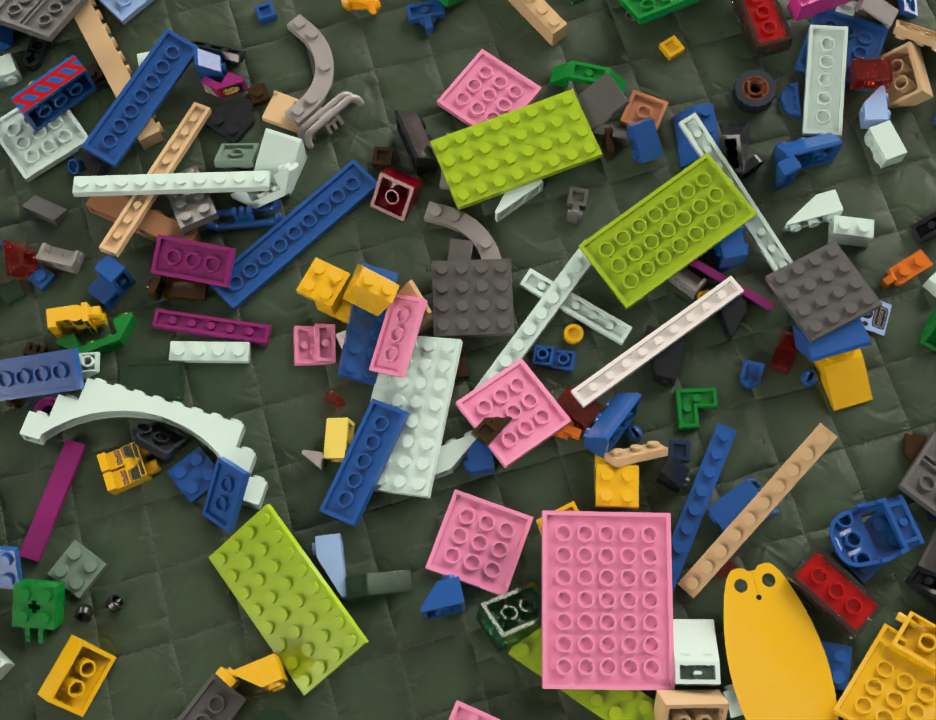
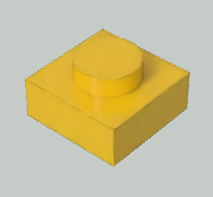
(228, 677)

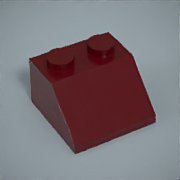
(395, 193)

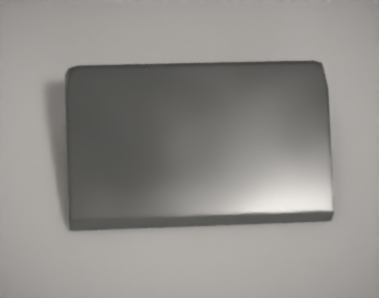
(618, 137)
(45, 210)
(459, 249)

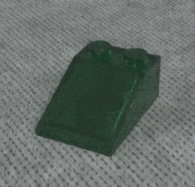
(511, 616)

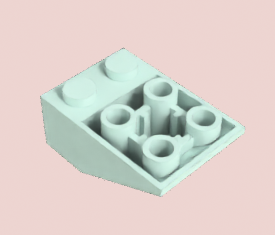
(695, 653)

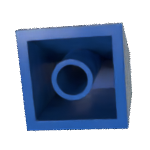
(732, 503)

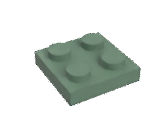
(236, 155)
(78, 569)

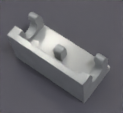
(878, 9)
(60, 258)
(688, 282)

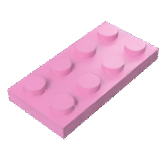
(398, 336)

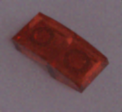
(784, 353)

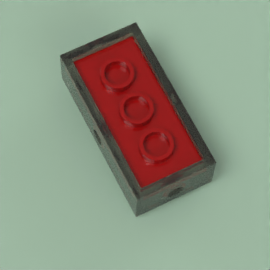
(763, 26)
(834, 592)

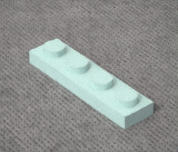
(210, 352)

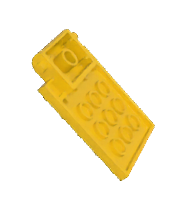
(895, 675)

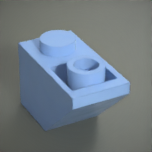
(875, 109)

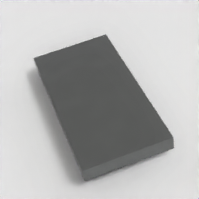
(601, 101)

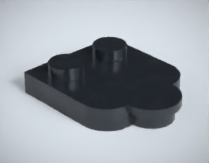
(232, 119)
(159, 439)

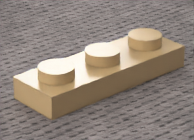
(635, 454)

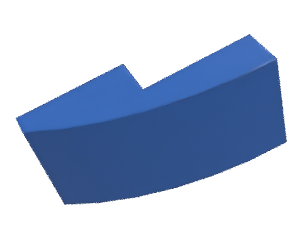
(554, 359)

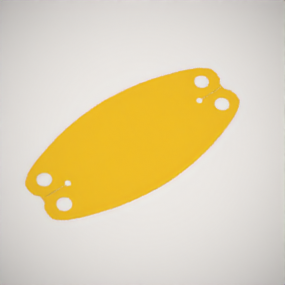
(775, 651)

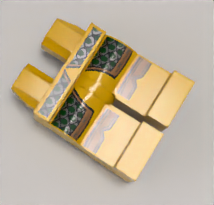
(75, 319)
(126, 468)

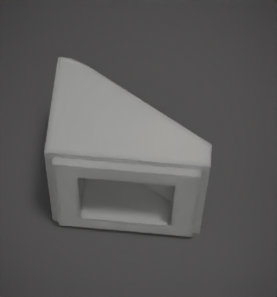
(315, 457)

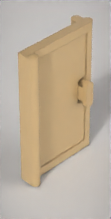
(276, 112)

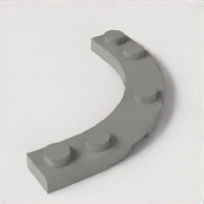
(324, 70)
(464, 225)

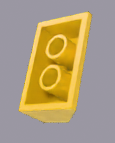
(76, 676)

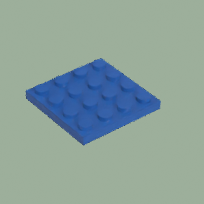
(864, 38)

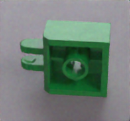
(29, 615)

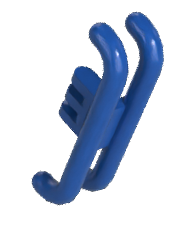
(245, 217)

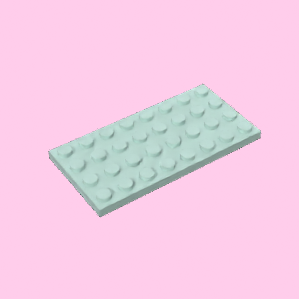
(427, 399)

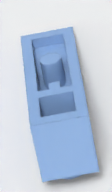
(331, 556)

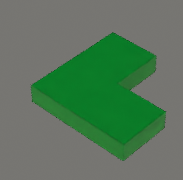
(689, 402)

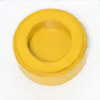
(573, 334)

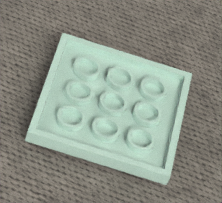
(40, 150)

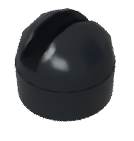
(114, 603)
(83, 613)

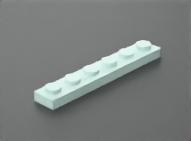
(580, 309)

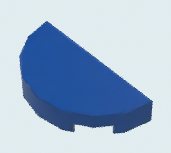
(791, 101)

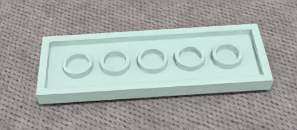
(825, 80)

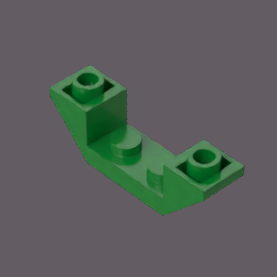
(582, 73)
(124, 325)

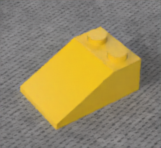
(845, 379)

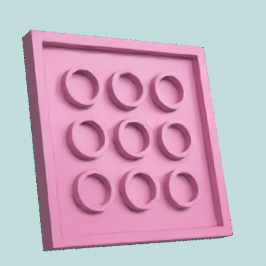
(487, 90)
(525, 399)
(479, 543)

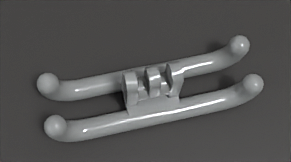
(327, 117)

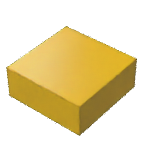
(671, 48)

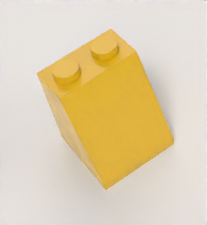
(370, 290)

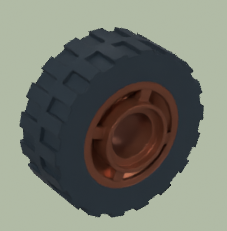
(757, 81)

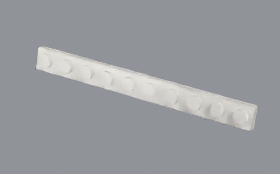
(657, 342)

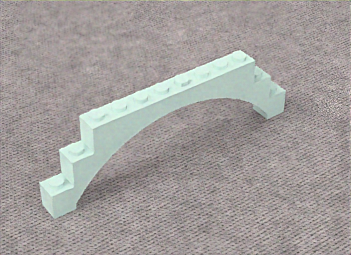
(109, 401)

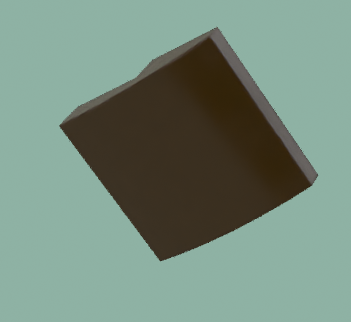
(185, 289)

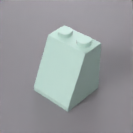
(277, 150)

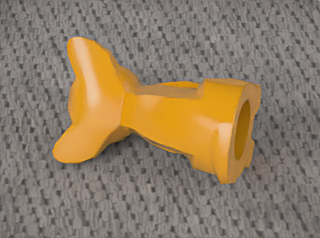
(372, 6)

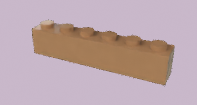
(152, 224)

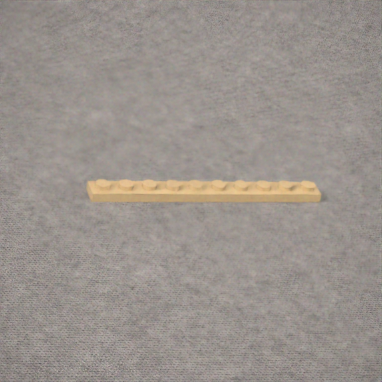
(165, 164)
(757, 510)

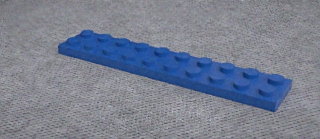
(296, 233)

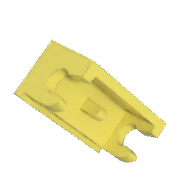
(338, 438)

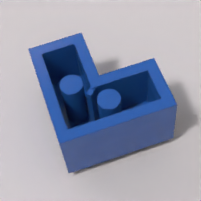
(112, 283)

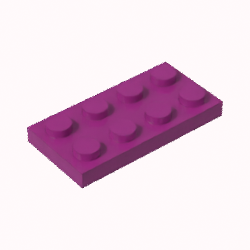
(193, 261)

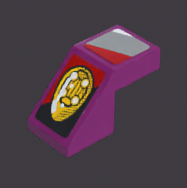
(229, 86)

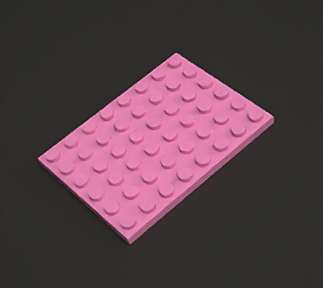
(607, 601)

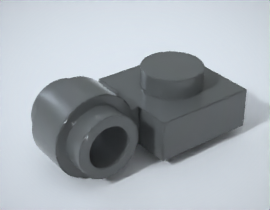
(577, 200)

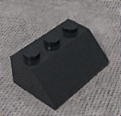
(416, 141)

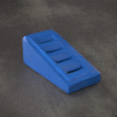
(786, 172)

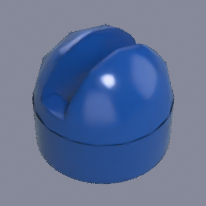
(75, 166)
(805, 375)
(630, 435)

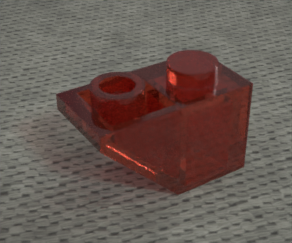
(19, 259)

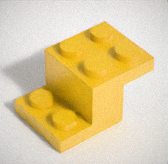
(327, 287)
(616, 485)

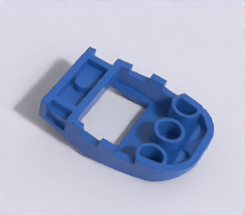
(853, 541)

